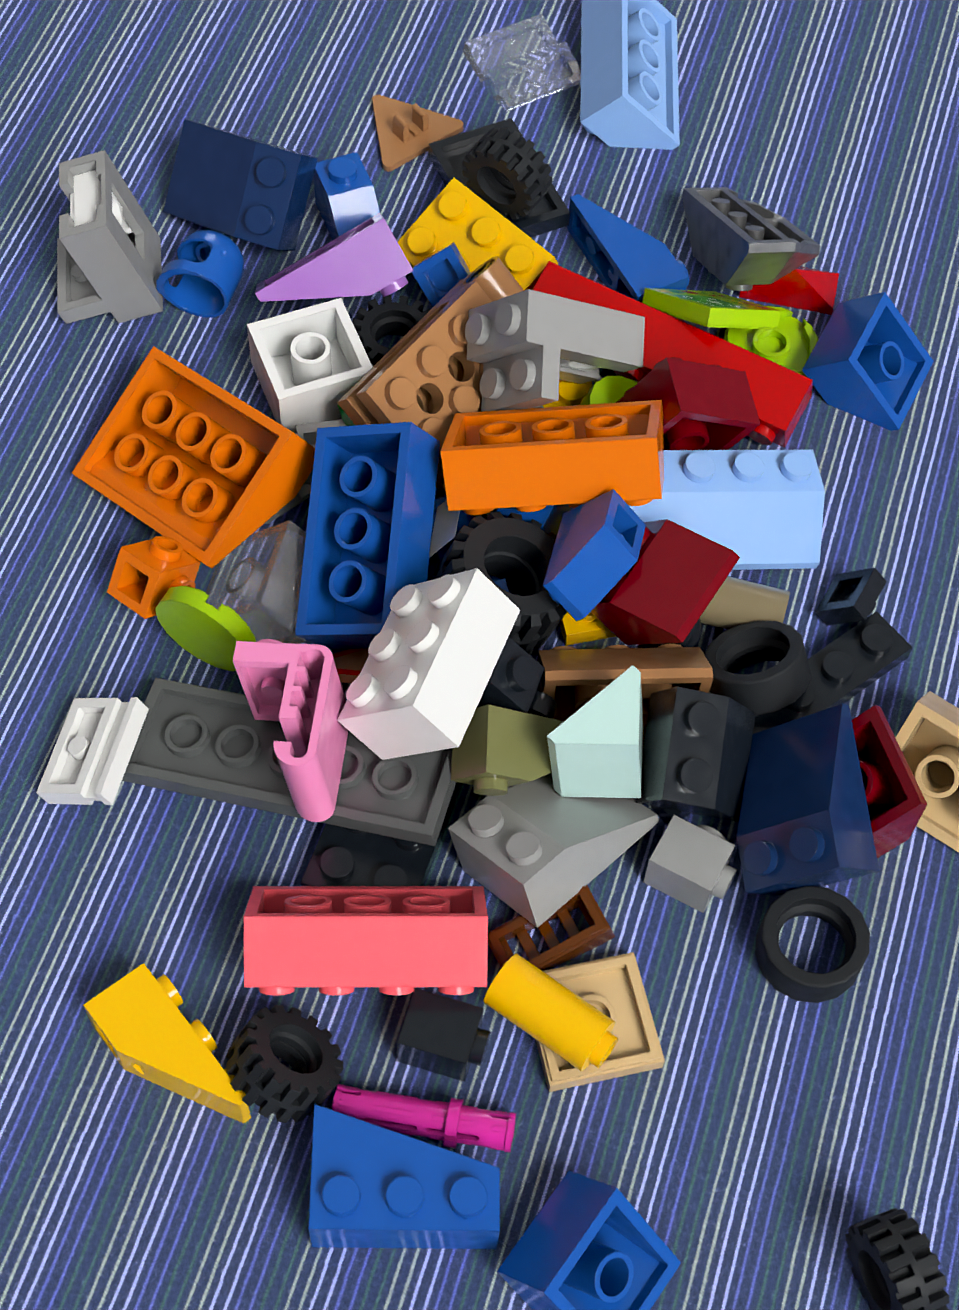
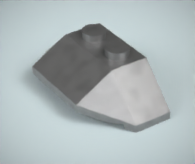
(742, 239)

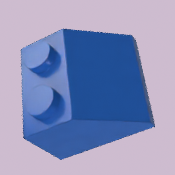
(869, 361)
(589, 1252)

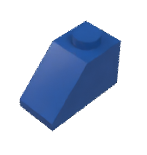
(344, 193)

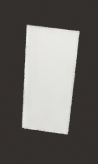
(444, 527)

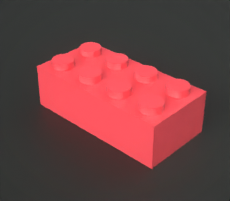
(366, 938)

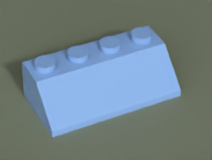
(629, 73)
(748, 500)

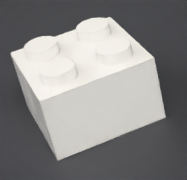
(307, 362)

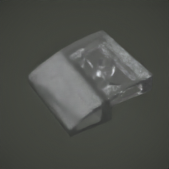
(522, 63)

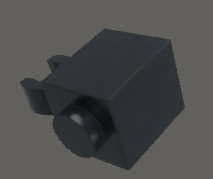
(516, 683)

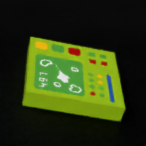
(712, 309)

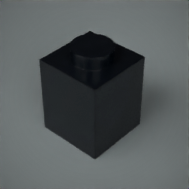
(442, 1035)

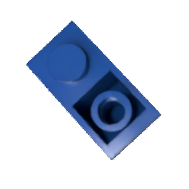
(593, 552)

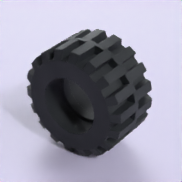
(521, 556)

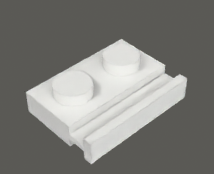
(92, 751)

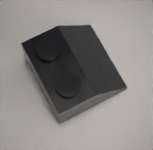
(696, 753)

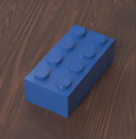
(365, 529)

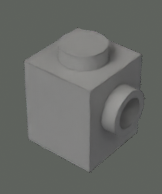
(691, 864)

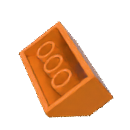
(553, 456)

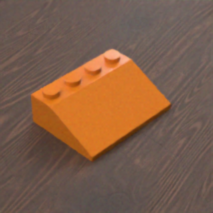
(194, 459)

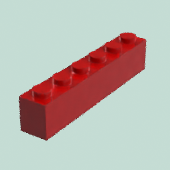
(776, 390)

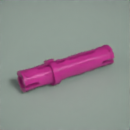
(427, 1118)

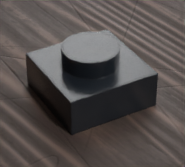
(851, 596)

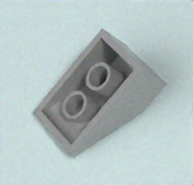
(543, 846)

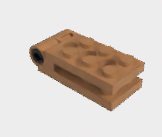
(428, 370)

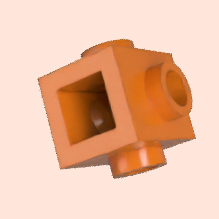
(148, 571)

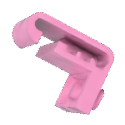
(305, 694)

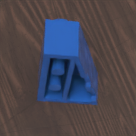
(396, 1190)

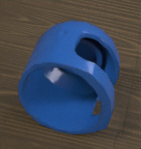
(209, 271)

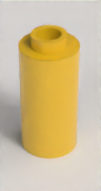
(551, 1013)

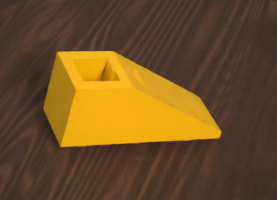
(157, 1043)

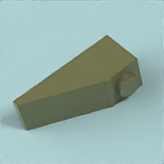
(502, 750)

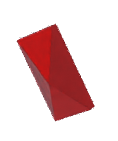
(799, 289)

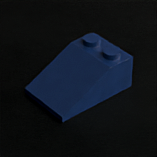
(240, 186)
(805, 806)

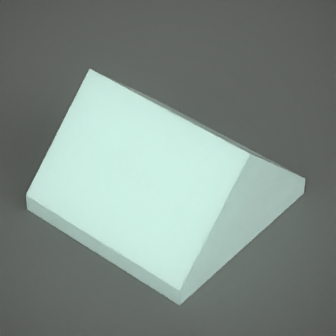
(601, 744)

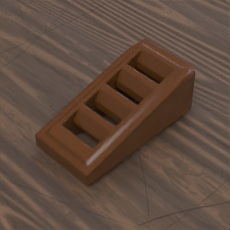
(577, 944)

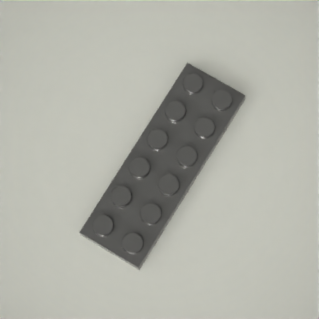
(214, 749)

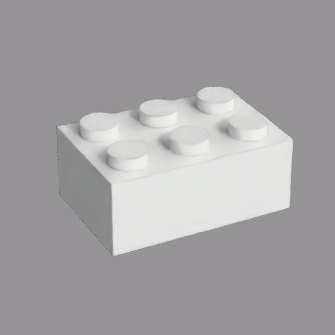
(429, 665)

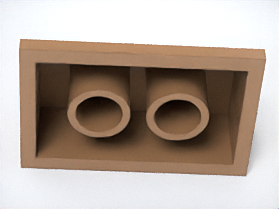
(580, 674)

